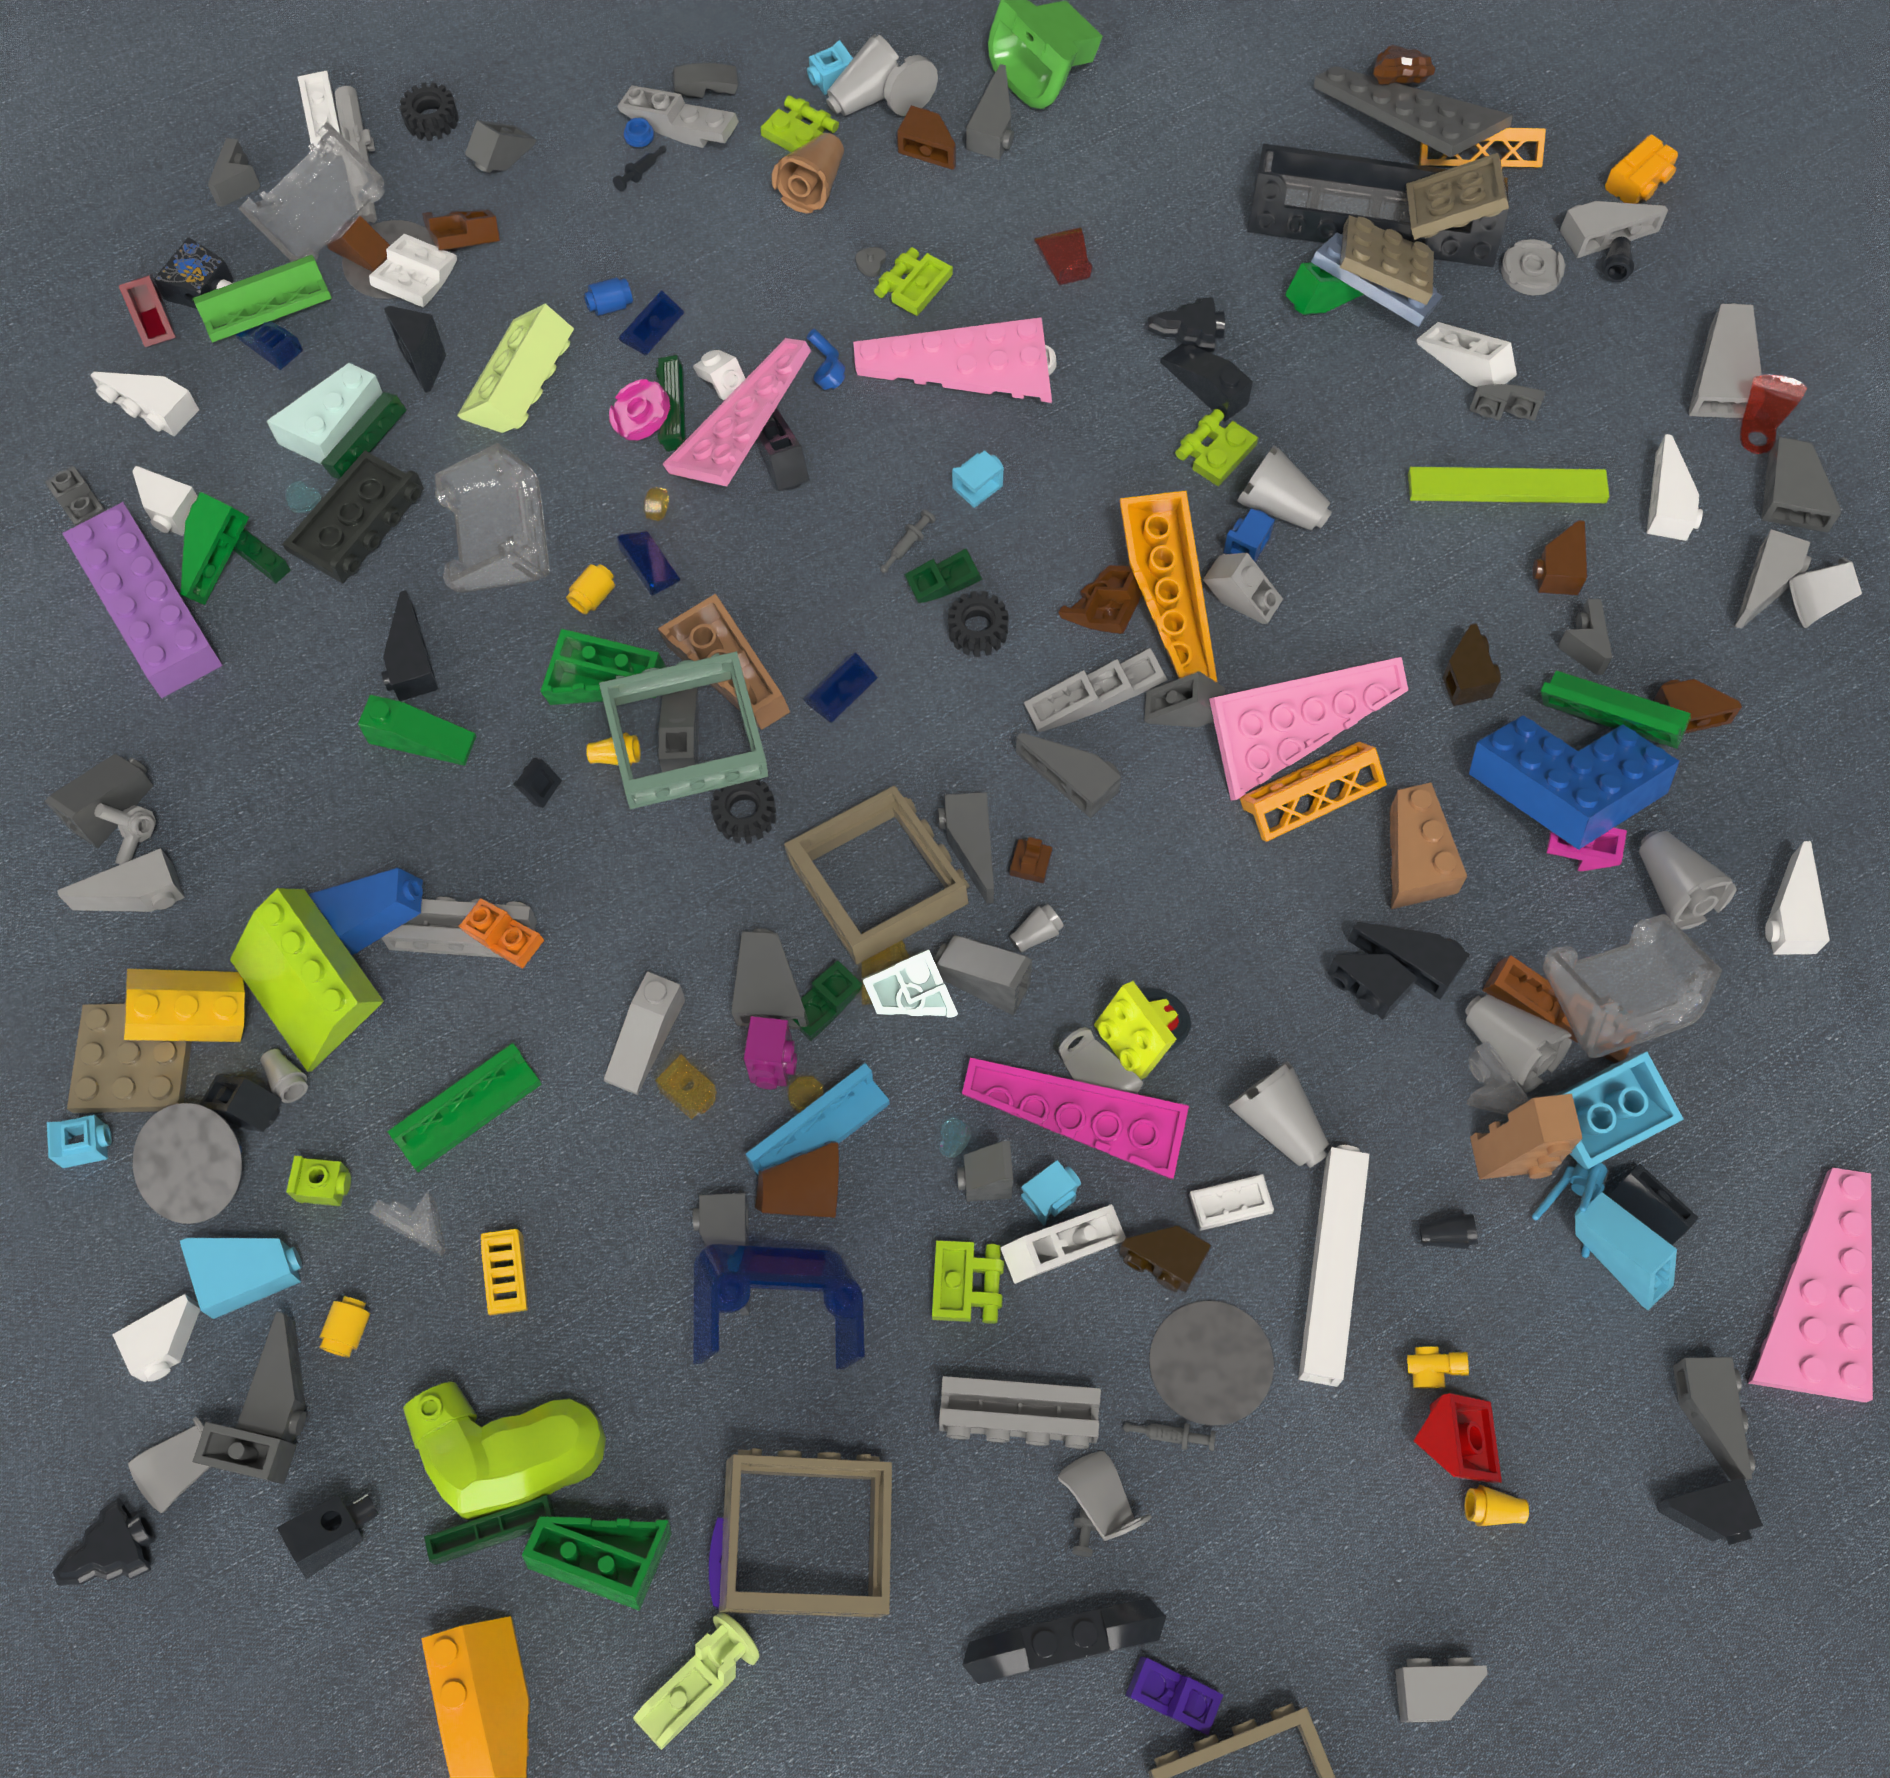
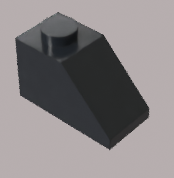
(242, 1102)
(1715, 1511)

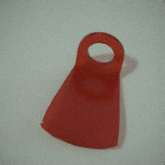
(1066, 255)
(1768, 405)

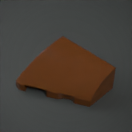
(462, 228)
(1106, 602)
(802, 1184)

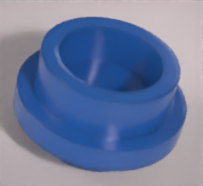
(638, 132)

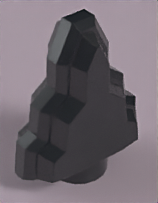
(1191, 324)
(109, 1548)

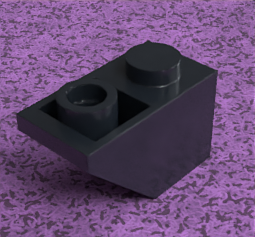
(1373, 979)

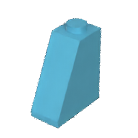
(1627, 1249)
(238, 1270)

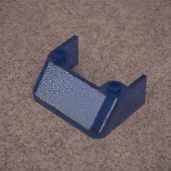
(729, 1271)

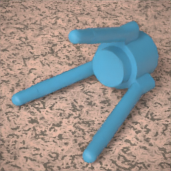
(1584, 1182)

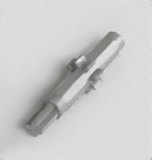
(354, 133)

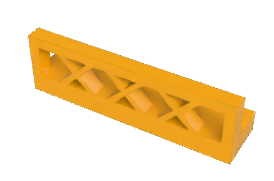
(1508, 135)
(1313, 777)

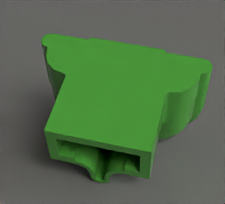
(1040, 47)

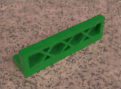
(1615, 708)
(464, 1107)

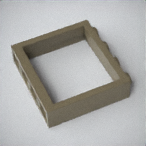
(853, 823)
(825, 1465)
(1244, 1735)

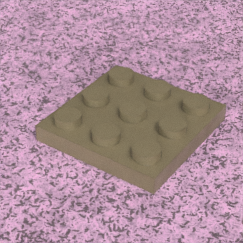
(1457, 196)
(1387, 259)
(124, 1073)

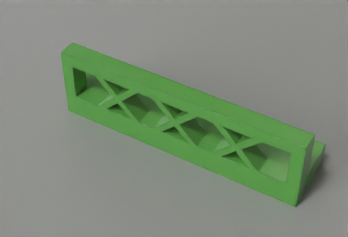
(262, 296)

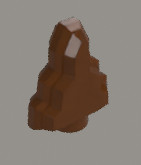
(1402, 66)

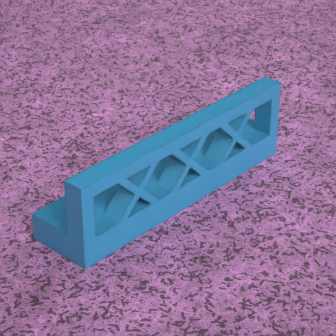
(826, 1119)

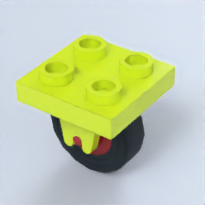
(1143, 1027)

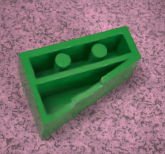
(585, 661)
(599, 1556)

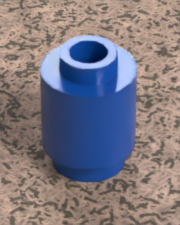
(608, 296)

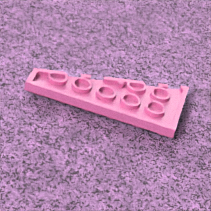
(973, 358)
(728, 434)
(1286, 721)
(1825, 1308)

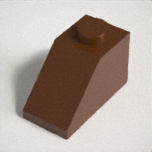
(926, 138)
(1563, 563)
(1707, 705)

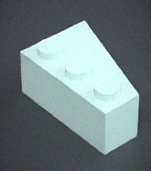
(326, 412)

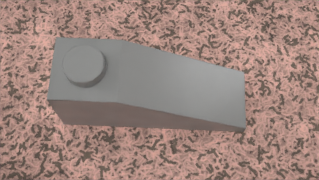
(1596, 224)
(1776, 562)
(133, 886)
(644, 1032)

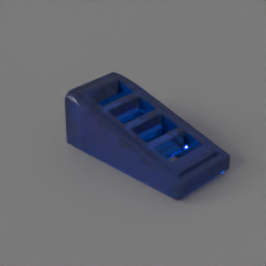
(280, 355)

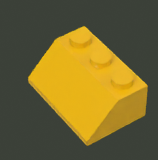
(184, 1005)

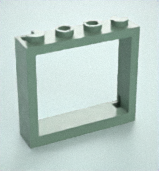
(694, 778)

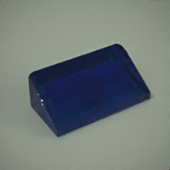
(652, 324)
(647, 561)
(840, 687)

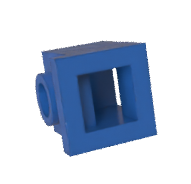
(1250, 534)

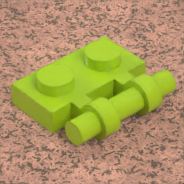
(789, 130)
(919, 286)
(1223, 454)
(954, 1282)

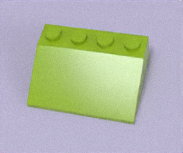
(303, 975)

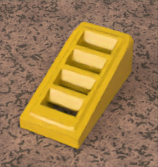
(489, 1257)

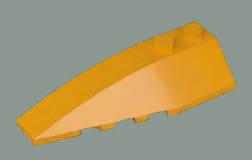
(1169, 577)
(480, 1699)

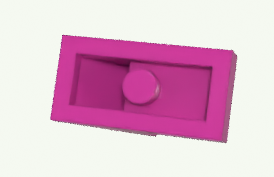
(1600, 853)

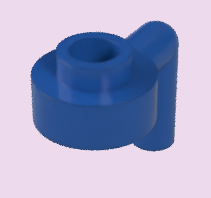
(831, 371)

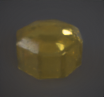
(656, 503)
(804, 1092)

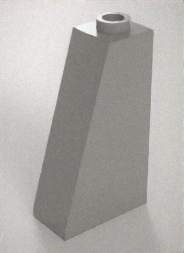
(1727, 364)

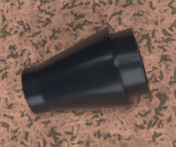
(1619, 260)
(1450, 1231)

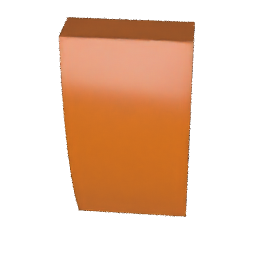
(501, 933)

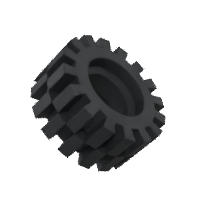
(425, 99)
(977, 640)
(746, 827)

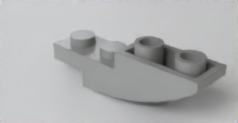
(678, 120)

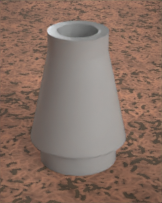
(1037, 928)
(283, 1076)

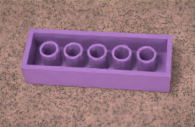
(142, 600)

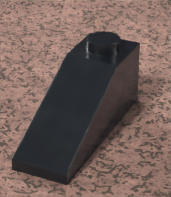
(1210, 378)
(782, 453)
(406, 654)
(1425, 954)

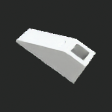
(153, 398)

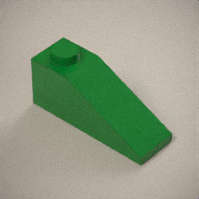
(1318, 291)
(208, 543)
(414, 731)

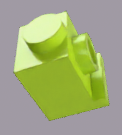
(329, 1191)

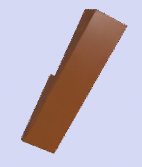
(1531, 992)

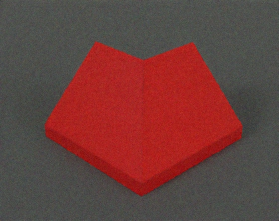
(1462, 1437)

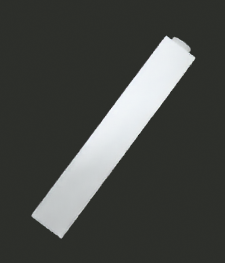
(1334, 1266)

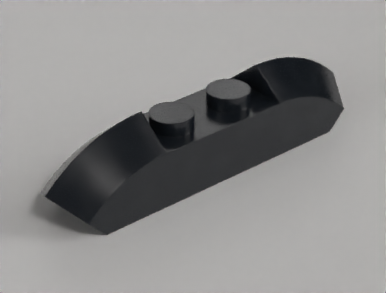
(1063, 1640)

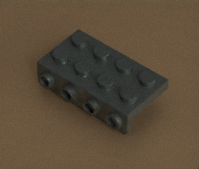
(354, 516)

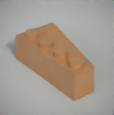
(711, 630)

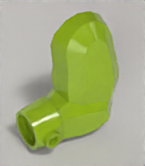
(506, 1459)

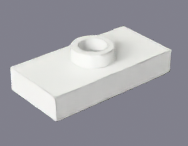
(1231, 1202)

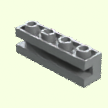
(439, 931)
(1019, 1410)

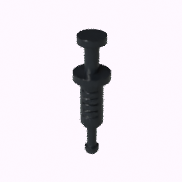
(635, 171)

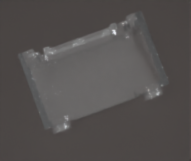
(316, 197)
(495, 521)
(1635, 989)

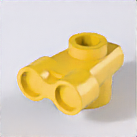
(1430, 1367)

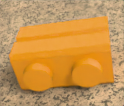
(1642, 170)

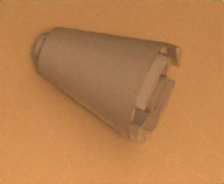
(809, 173)

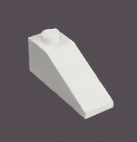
(1470, 355)
(1673, 495)
(1798, 914)
(1062, 1243)

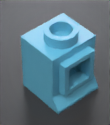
(828, 65)
(978, 478)
(93, 1149)
(1051, 1191)

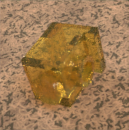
(676, 1077)

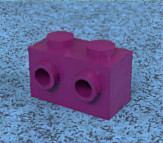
(769, 1052)

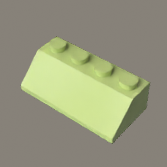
(517, 370)

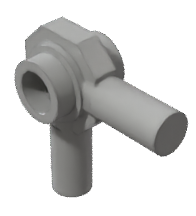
(134, 825)

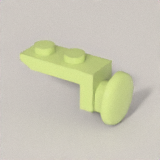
(697, 1681)

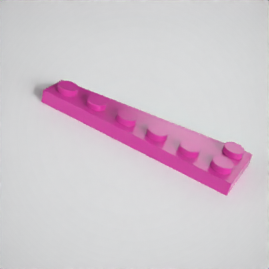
(1107, 1119)

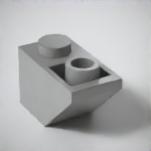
(1243, 586)
(1435, 1692)

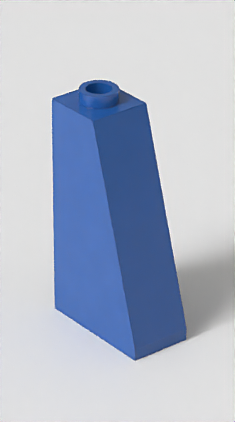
(370, 906)

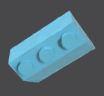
(1620, 1108)

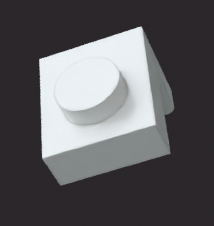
(721, 371)

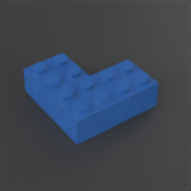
(1569, 789)

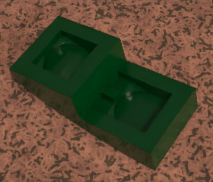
(938, 580)
(828, 998)

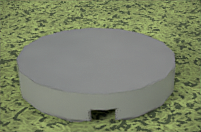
(910, 84)
(1532, 267)

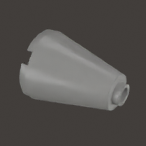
(863, 78)
(1285, 493)
(1684, 879)
(1519, 1038)
(1283, 1116)

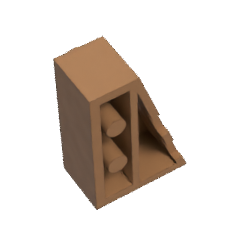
(1422, 849)
(1531, 1141)

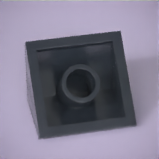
(418, 343)

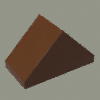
(360, 244)

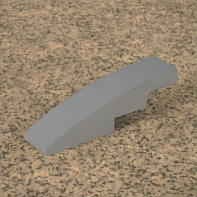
(1095, 692)

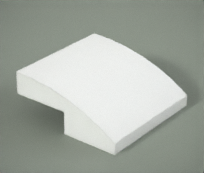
(413, 270)

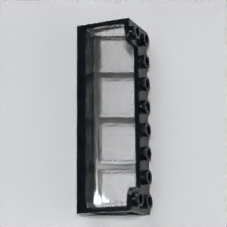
(1314, 192)

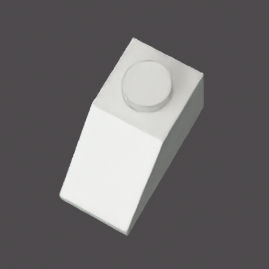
(164, 500)
(158, 1339)

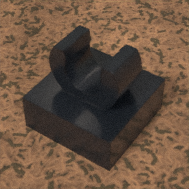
(537, 782)

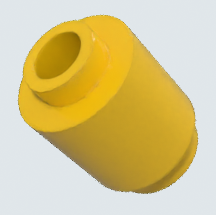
(590, 588)
(344, 1327)

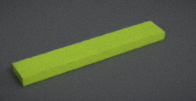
(1508, 485)

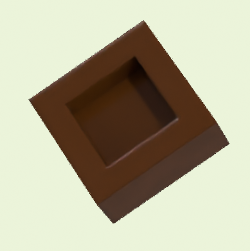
(1031, 860)

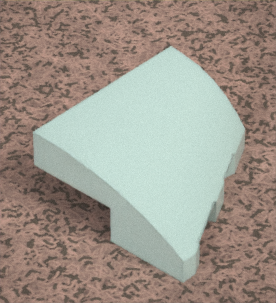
(910, 988)

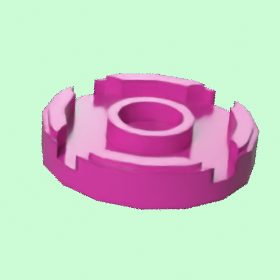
(639, 409)

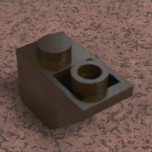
(1470, 670)
(1168, 1254)

